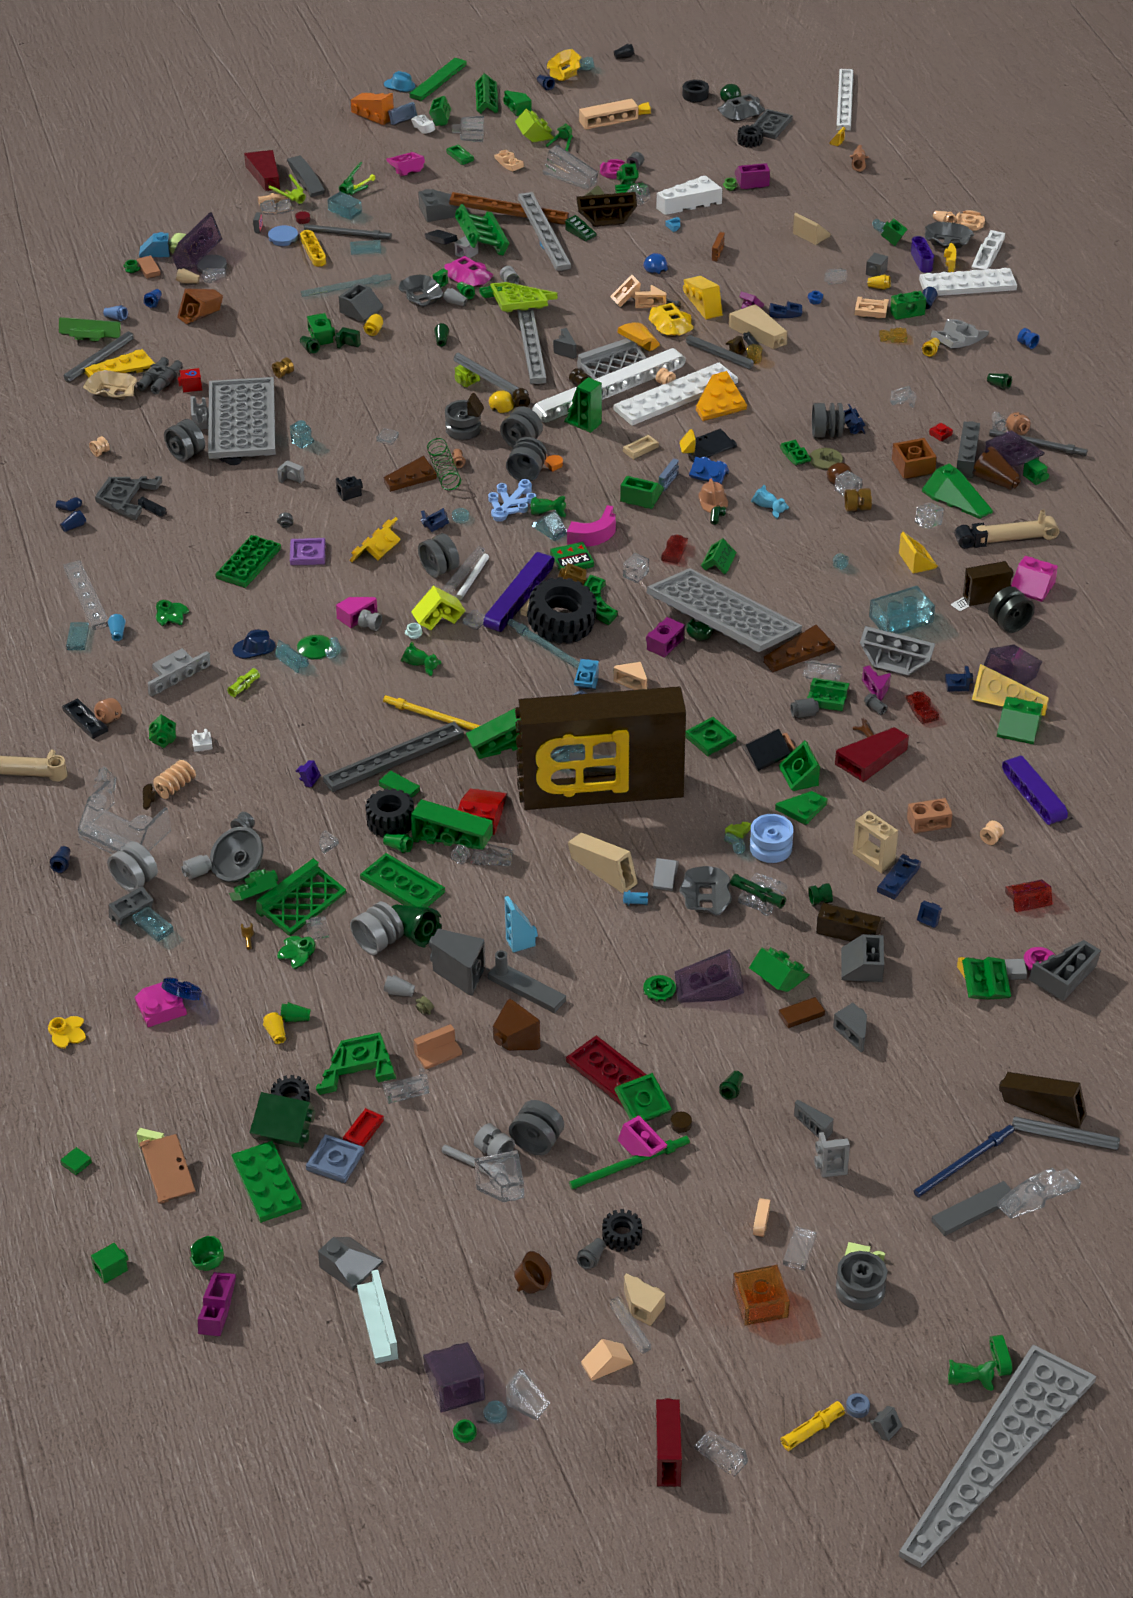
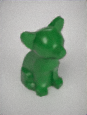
(544, 505)
(418, 657)
(966, 1373)

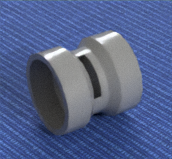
(509, 275)
(370, 620)

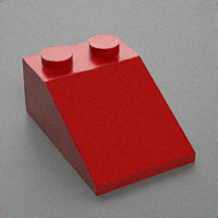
(484, 804)

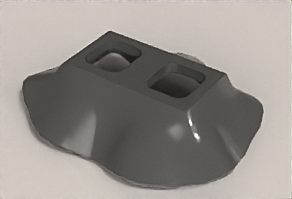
(741, 111)
(949, 232)
(429, 287)
(706, 878)

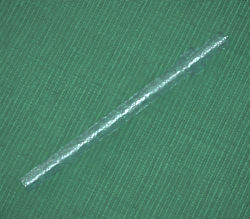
(375, 279)
(524, 631)

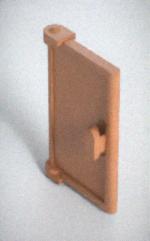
(169, 1175)

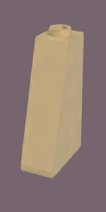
(760, 325)
(604, 860)

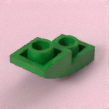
(794, 452)

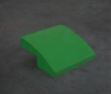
(829, 693)
(986, 978)

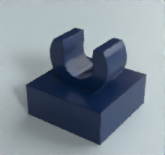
(929, 913)

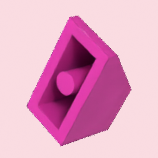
(350, 609)
(640, 1138)

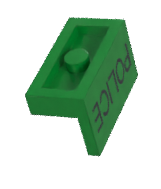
(719, 554)

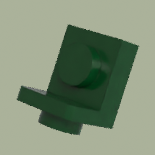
(348, 337)

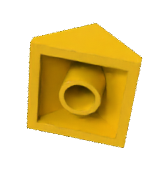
(915, 554)

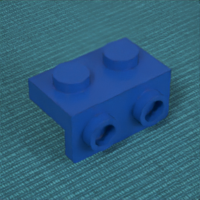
(706, 469)

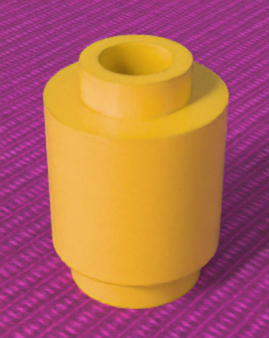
(373, 325)

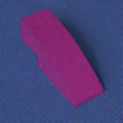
(216, 1304)

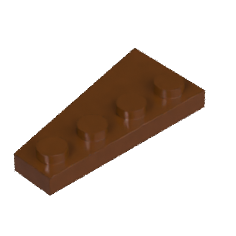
(801, 648)

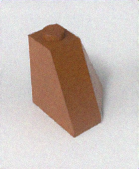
(198, 304)

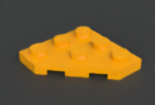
(720, 398)

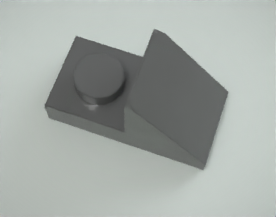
(565, 345)

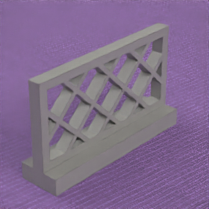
(609, 353)

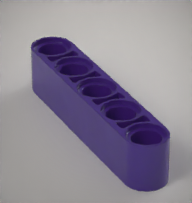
(1034, 790)

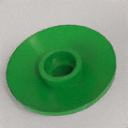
(313, 646)

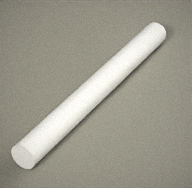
(472, 576)

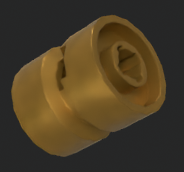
(852, 501)

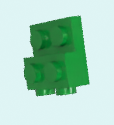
(257, 882)

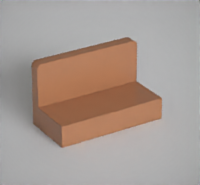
(437, 1047)

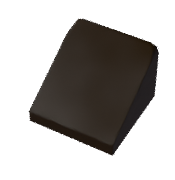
(474, 406)

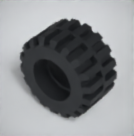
(389, 812)

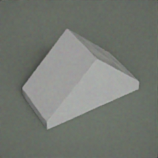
(665, 874)

